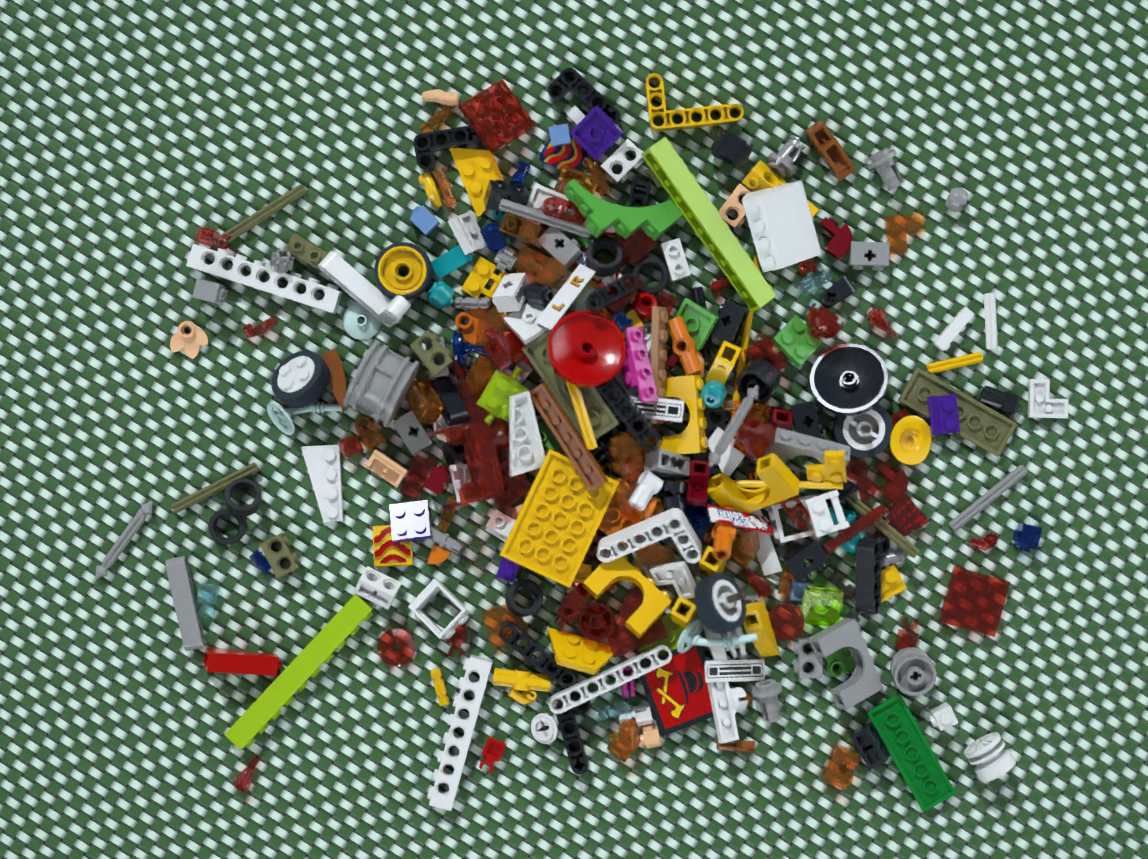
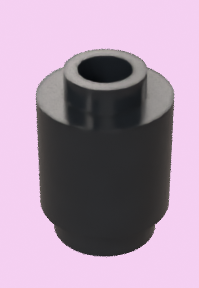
(538, 293)

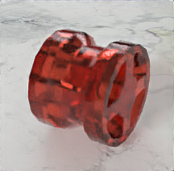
(806, 266)

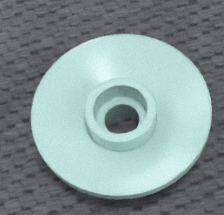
(356, 330)

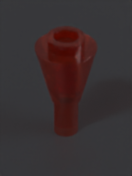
(878, 319)
(761, 586)
(245, 777)

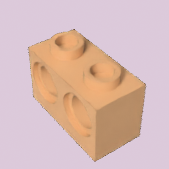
(733, 204)

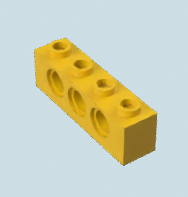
(764, 177)

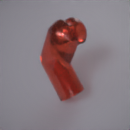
(984, 543)

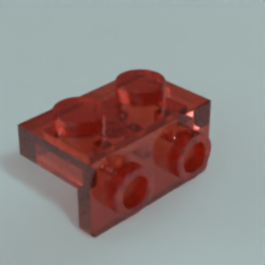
(764, 349)

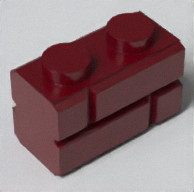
(438, 479)

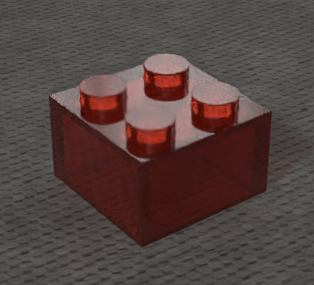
(514, 487)

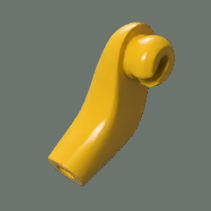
(430, 189)

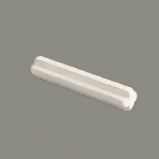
(990, 321)

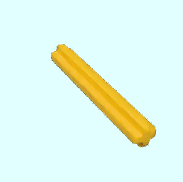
(582, 416)

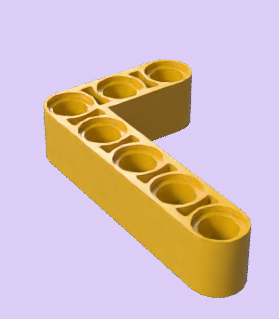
(685, 114)

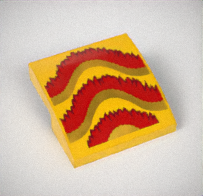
(389, 553)

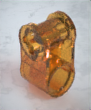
(369, 434)

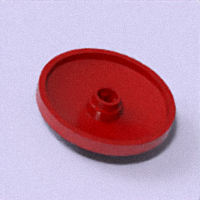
(586, 348)

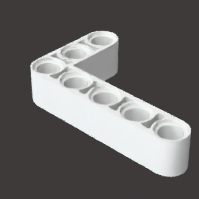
(363, 291)
(651, 535)

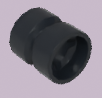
(674, 495)

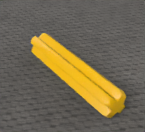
(954, 363)

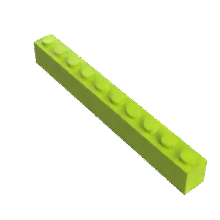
(708, 224)
(298, 671)

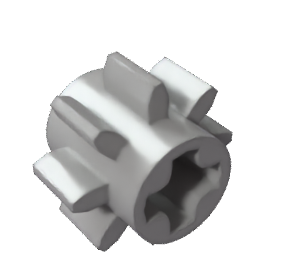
(505, 259)
(282, 261)

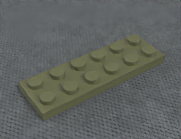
(599, 413)
(976, 421)

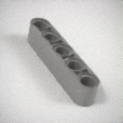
(185, 603)

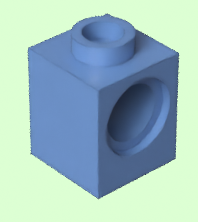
(424, 220)

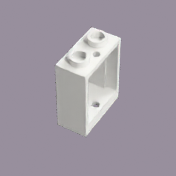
(778, 531)
(426, 596)

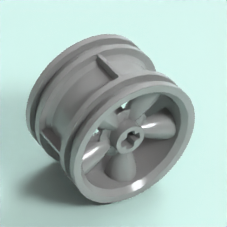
(381, 384)

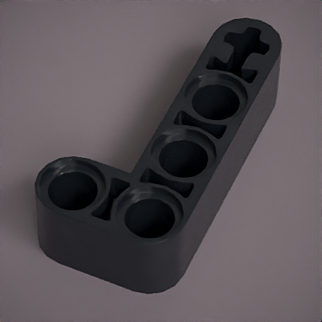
(573, 88)
(433, 146)
(868, 572)
(573, 735)

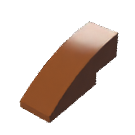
(829, 150)
(337, 376)

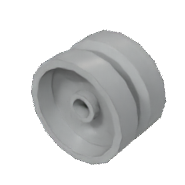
(913, 671)

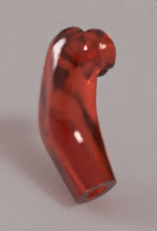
(260, 329)

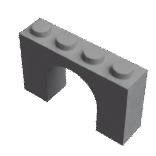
(790, 444)
(865, 679)

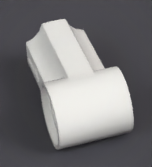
(647, 486)

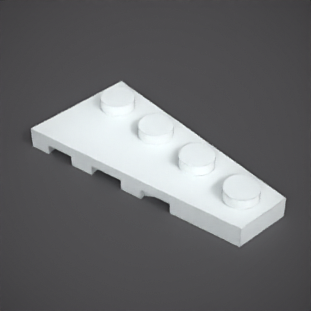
(525, 443)
(325, 474)

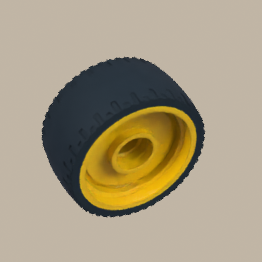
(392, 260)

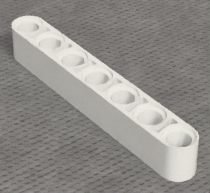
(603, 686)

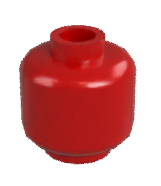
(643, 306)

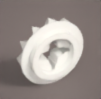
(539, 722)

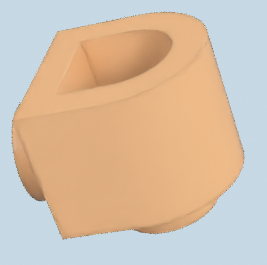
(650, 736)

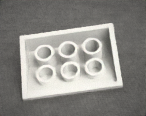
(781, 225)

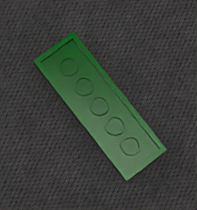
(911, 752)

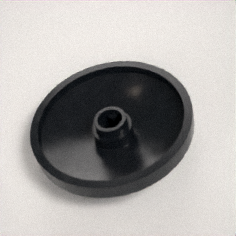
(849, 379)

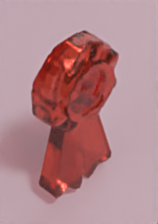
(857, 470)

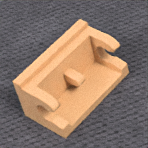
(386, 468)

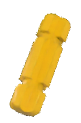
(439, 686)

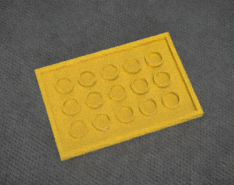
(557, 520)

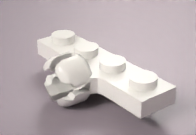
(724, 706)

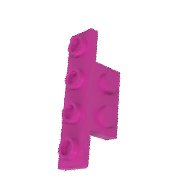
(637, 366)

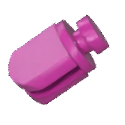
(631, 688)

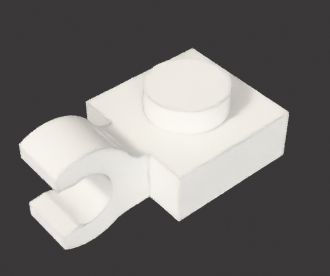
(641, 713)

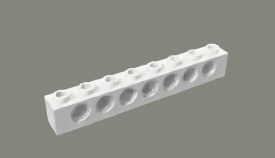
(200, 252)
(445, 799)

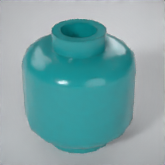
(440, 294)
(713, 394)

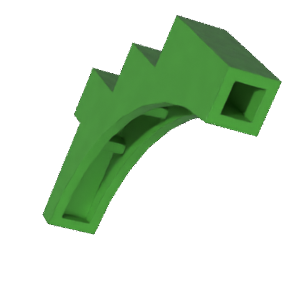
(625, 220)

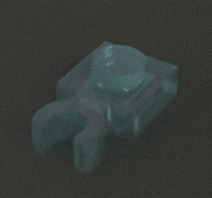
(812, 283)
(207, 595)
(619, 707)

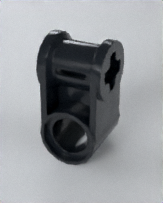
(639, 192)
(839, 290)

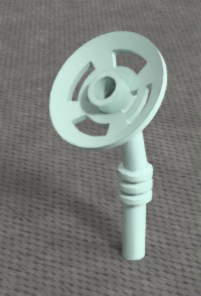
(284, 416)
(692, 636)

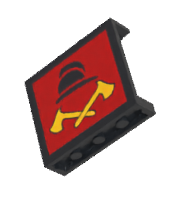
(678, 690)

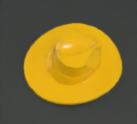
(910, 440)

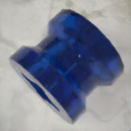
(622, 320)

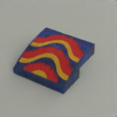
(558, 156)

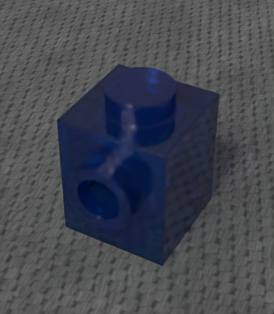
(493, 237)
(1027, 537)

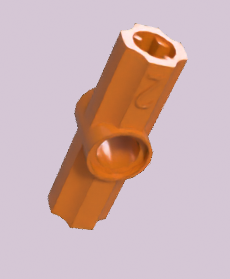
(679, 335)
(723, 539)

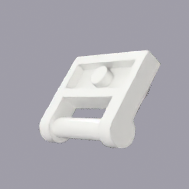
(820, 514)

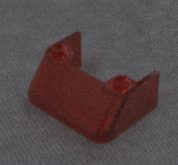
(481, 462)

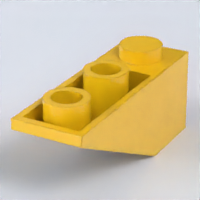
(723, 362)
(758, 622)

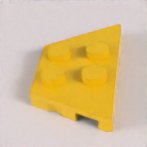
(476, 170)
(578, 652)

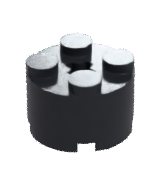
(731, 148)
(759, 373)

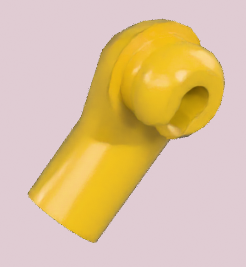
(523, 697)

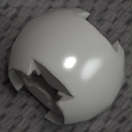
(956, 199)

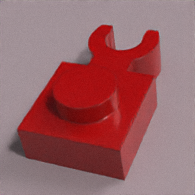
(493, 751)

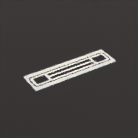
(666, 408)
(734, 670)

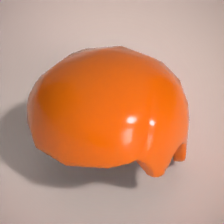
(652, 509)

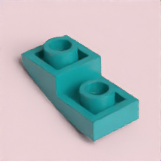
(450, 261)

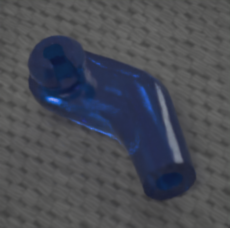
(522, 172)

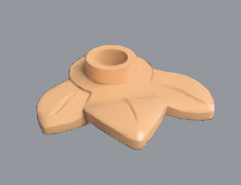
(188, 342)

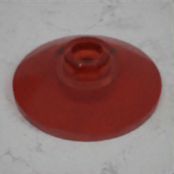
(387, 651)

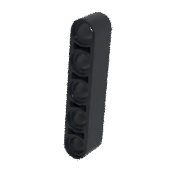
(636, 415)
(532, 646)

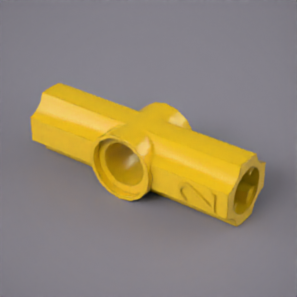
(521, 679)

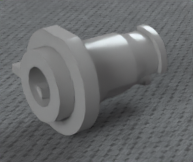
(782, 161)
(886, 167)
(767, 693)

